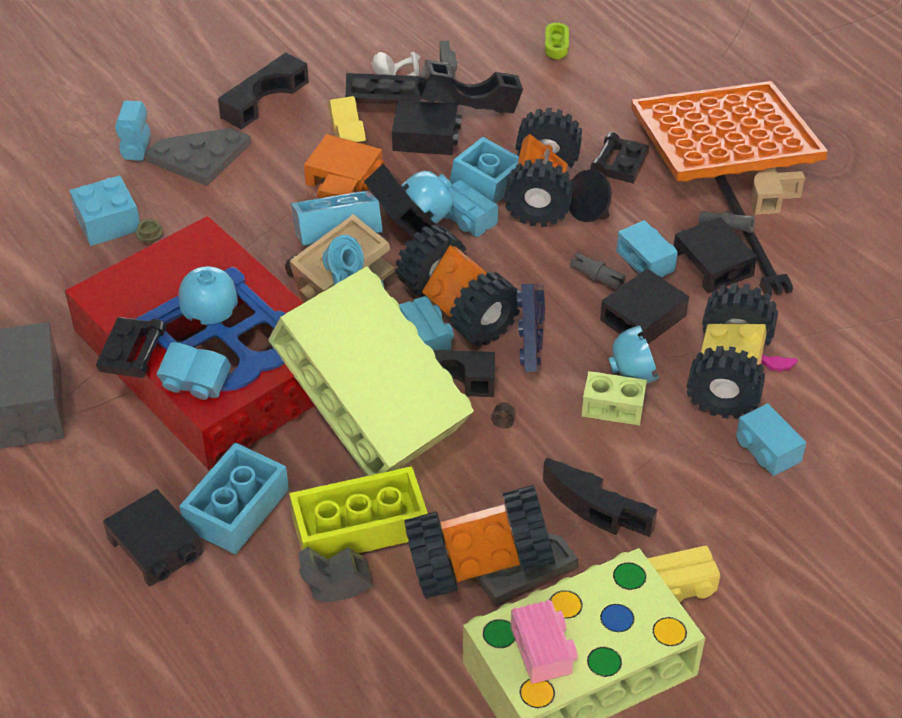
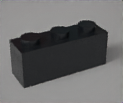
(382, 88)

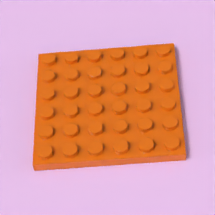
(727, 131)

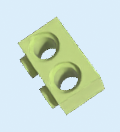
(613, 398)

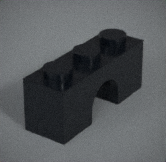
(471, 368)

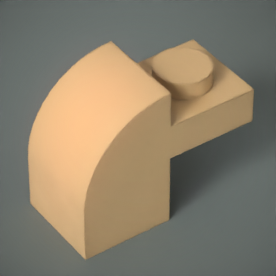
(773, 187)

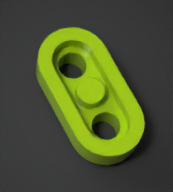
(556, 40)

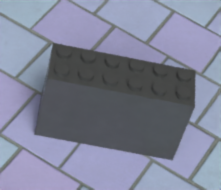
(29, 386)

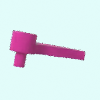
(778, 363)

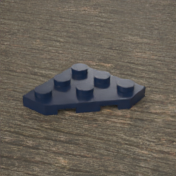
(532, 302)

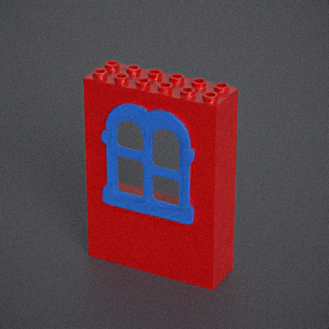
(146, 287)

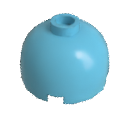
(430, 193)
(207, 295)
(633, 356)

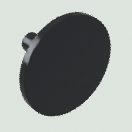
(590, 196)

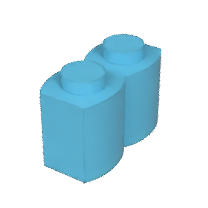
(133, 130)
(193, 370)

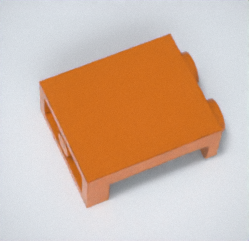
(342, 159)

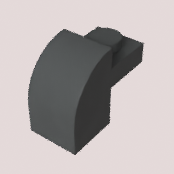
(335, 577)

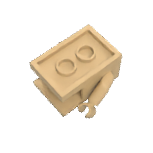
(308, 265)

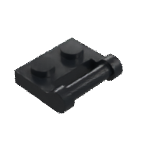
(628, 161)
(124, 343)

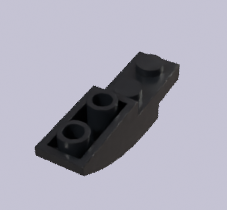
(585, 496)

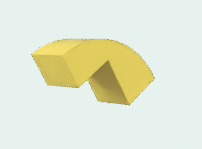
(345, 119)

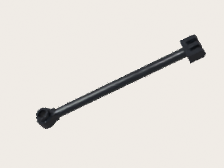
(771, 279)

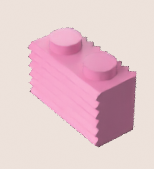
(542, 641)

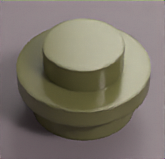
(149, 231)

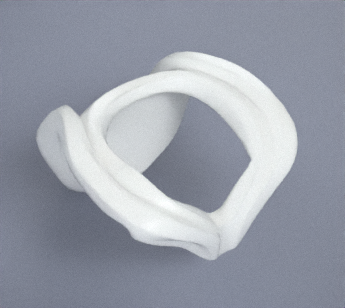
(384, 64)

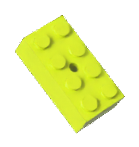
(357, 512)

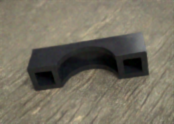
(282, 75)
(497, 93)

